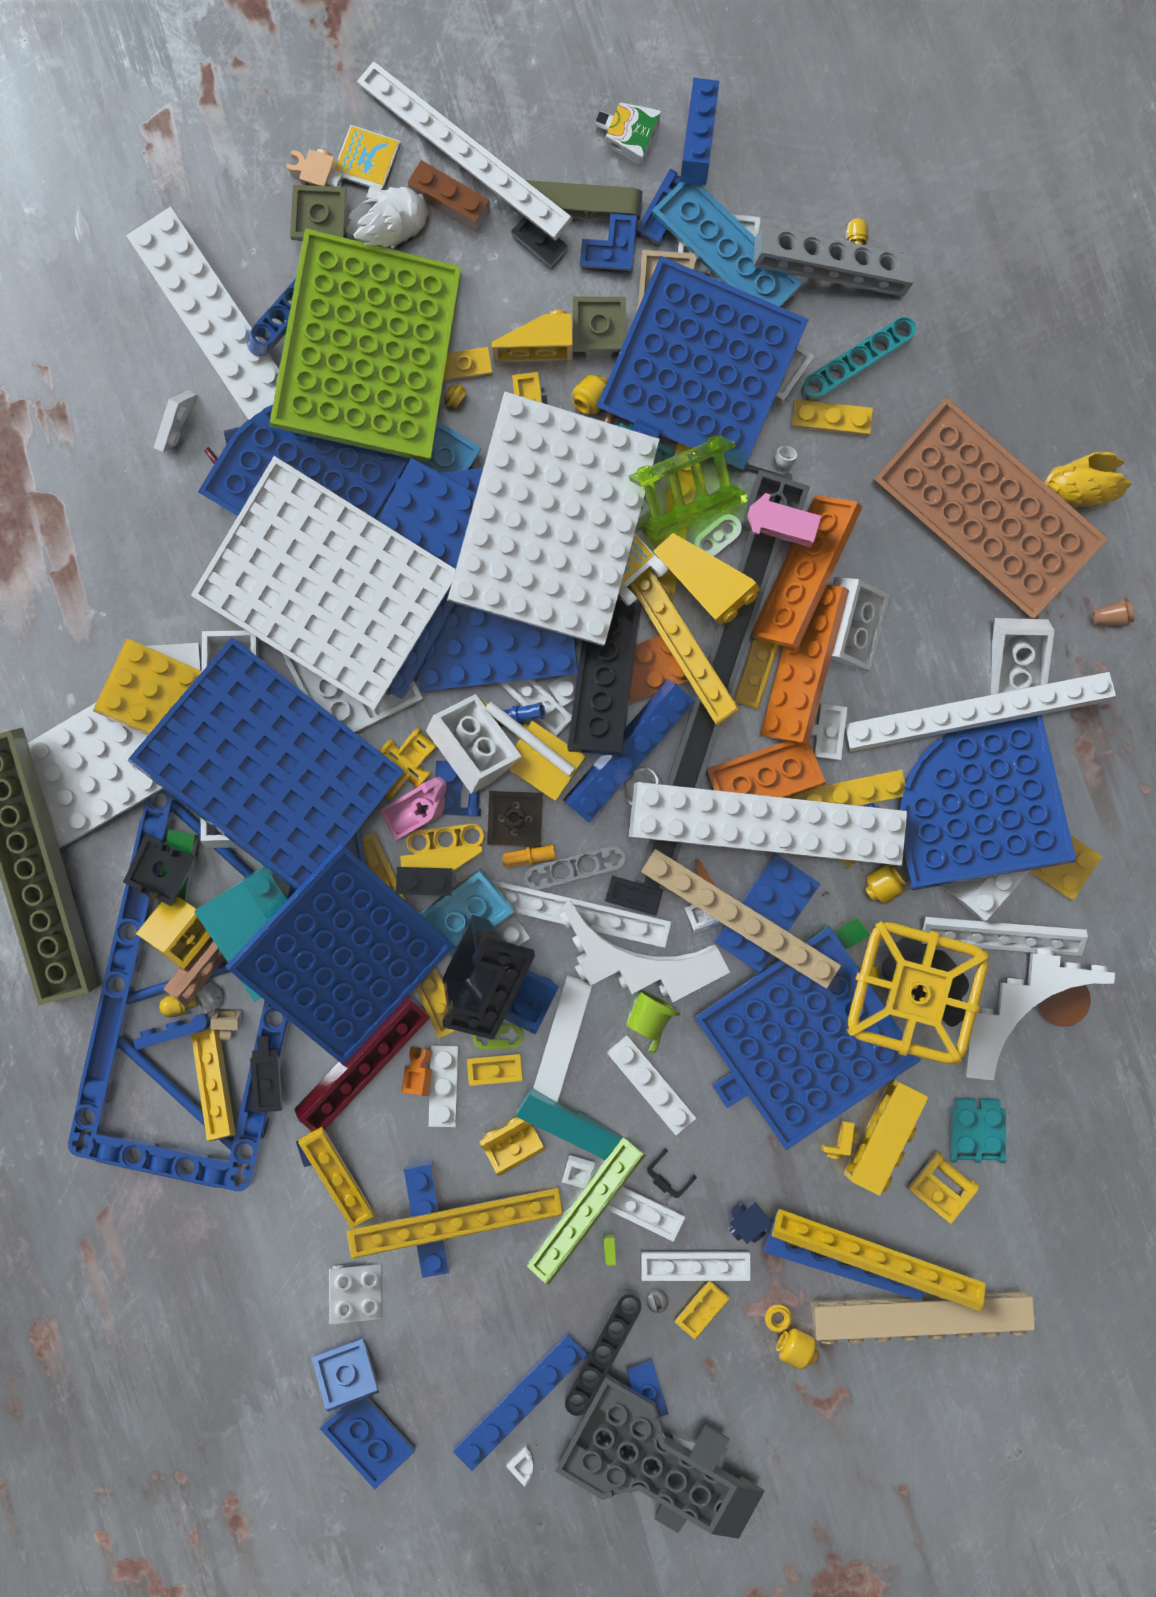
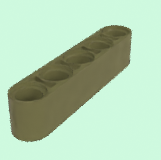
(591, 200)

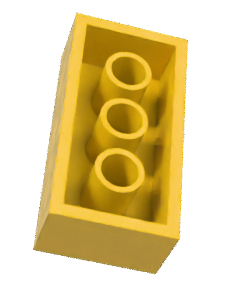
(885, 1137)

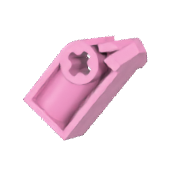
(783, 521)
(408, 812)

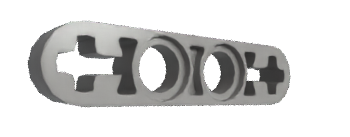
(574, 865)

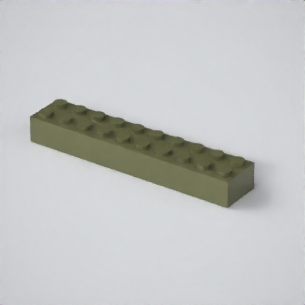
(38, 881)

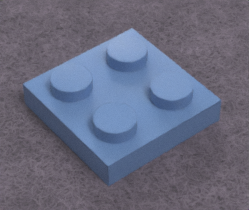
(345, 1375)

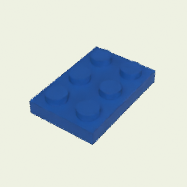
(368, 1440)

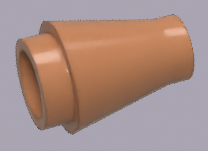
(1115, 614)

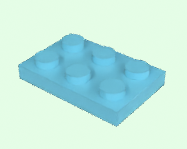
(473, 896)

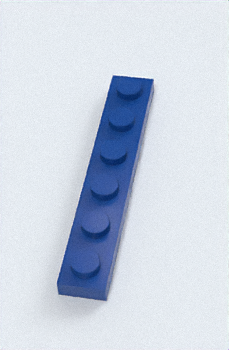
(519, 1402)

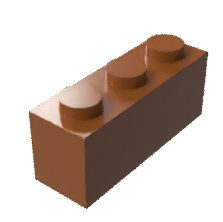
(450, 196)

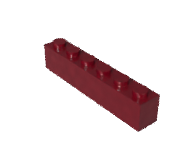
(347, 1081)

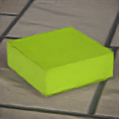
(609, 1249)

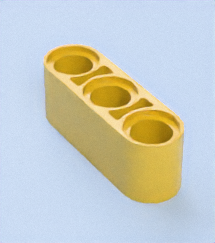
(432, 838)

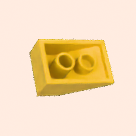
(539, 340)
(452, 859)

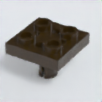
(514, 818)

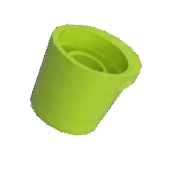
(650, 1017)

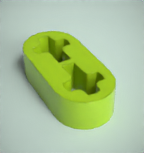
(501, 1043)

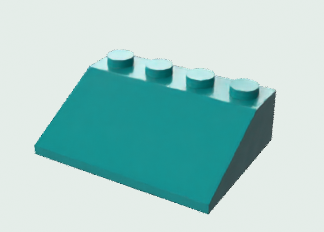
(240, 913)

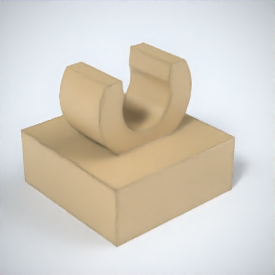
(226, 1021)

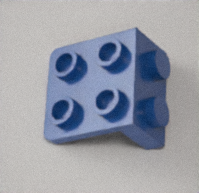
(531, 1002)

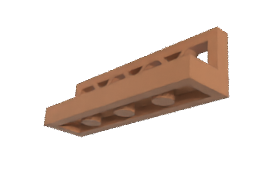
(189, 981)

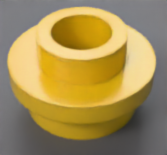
(455, 395)
(780, 1326)

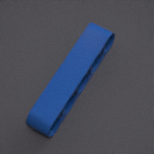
(267, 328)

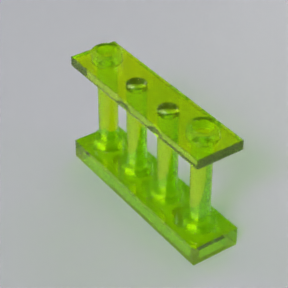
(705, 505)

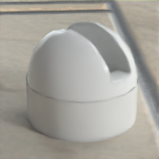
(785, 457)

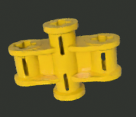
(409, 756)

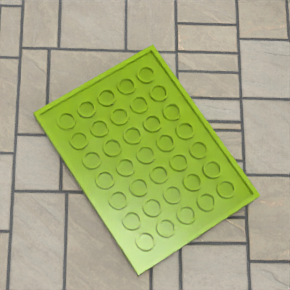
(365, 346)

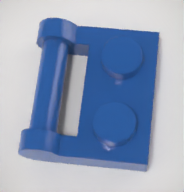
(453, 793)

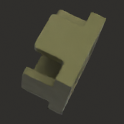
(319, 210)
(599, 325)

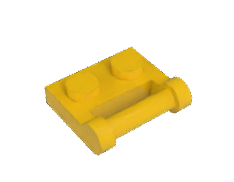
(937, 1194)

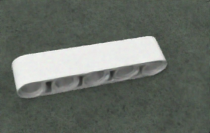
(562, 1037)

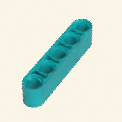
(866, 350)

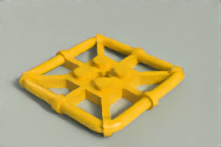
(908, 977)

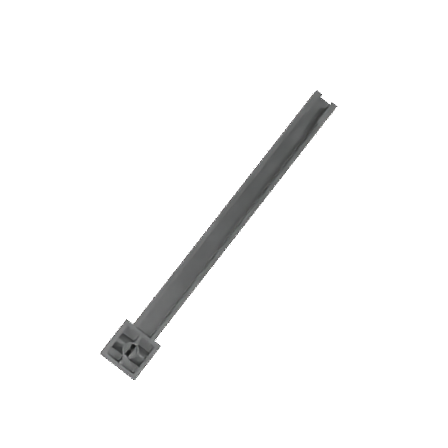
(727, 651)

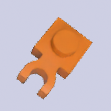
(417, 1076)

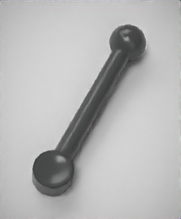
(756, 469)

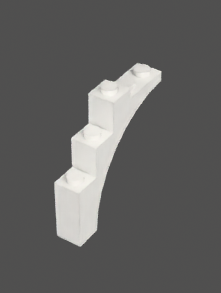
(678, 974)
(1017, 1000)

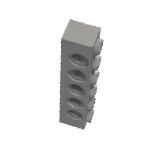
(833, 260)

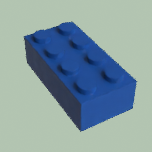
(778, 895)

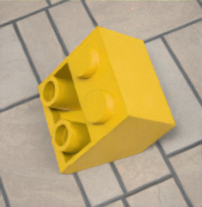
(174, 932)

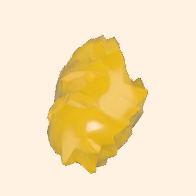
(1089, 480)

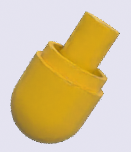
(857, 231)
(171, 1007)

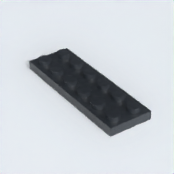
(605, 686)

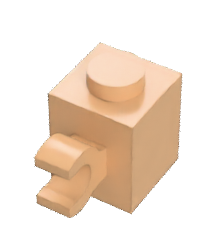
(313, 170)

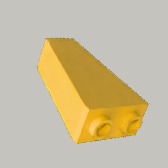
(708, 579)

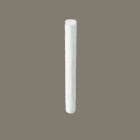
(529, 738)

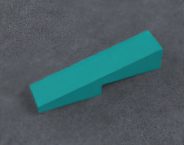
(567, 1125)

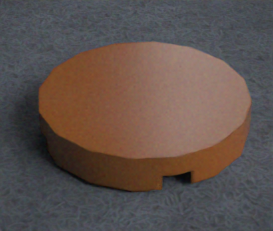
(1066, 1006)

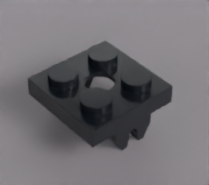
(141, 870)

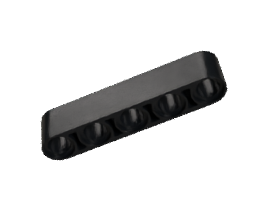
(602, 1365)

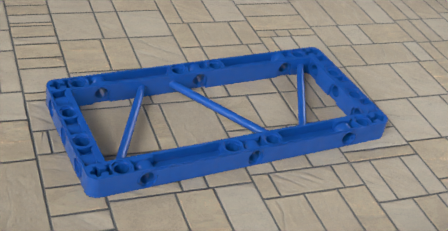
(109, 1040)

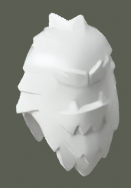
(388, 217)

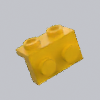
(512, 1145)

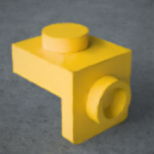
(847, 1136)

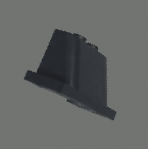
(483, 979)

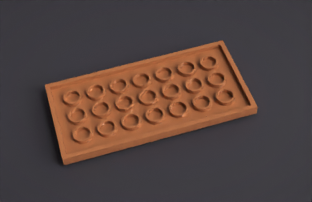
(990, 508)

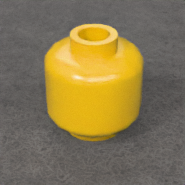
(588, 393)
(885, 884)
(797, 1349)

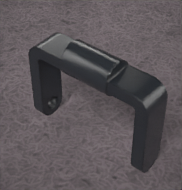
(662, 1183)

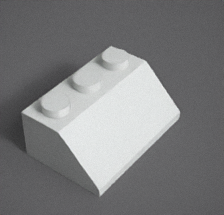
(859, 623)
(472, 743)
(984, 895)

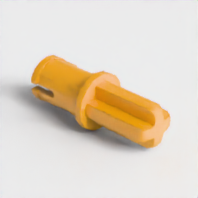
(529, 856)

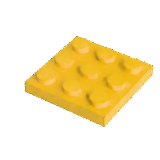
(143, 687)

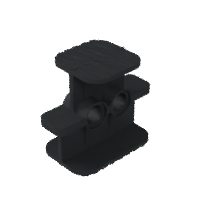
(914, 952)

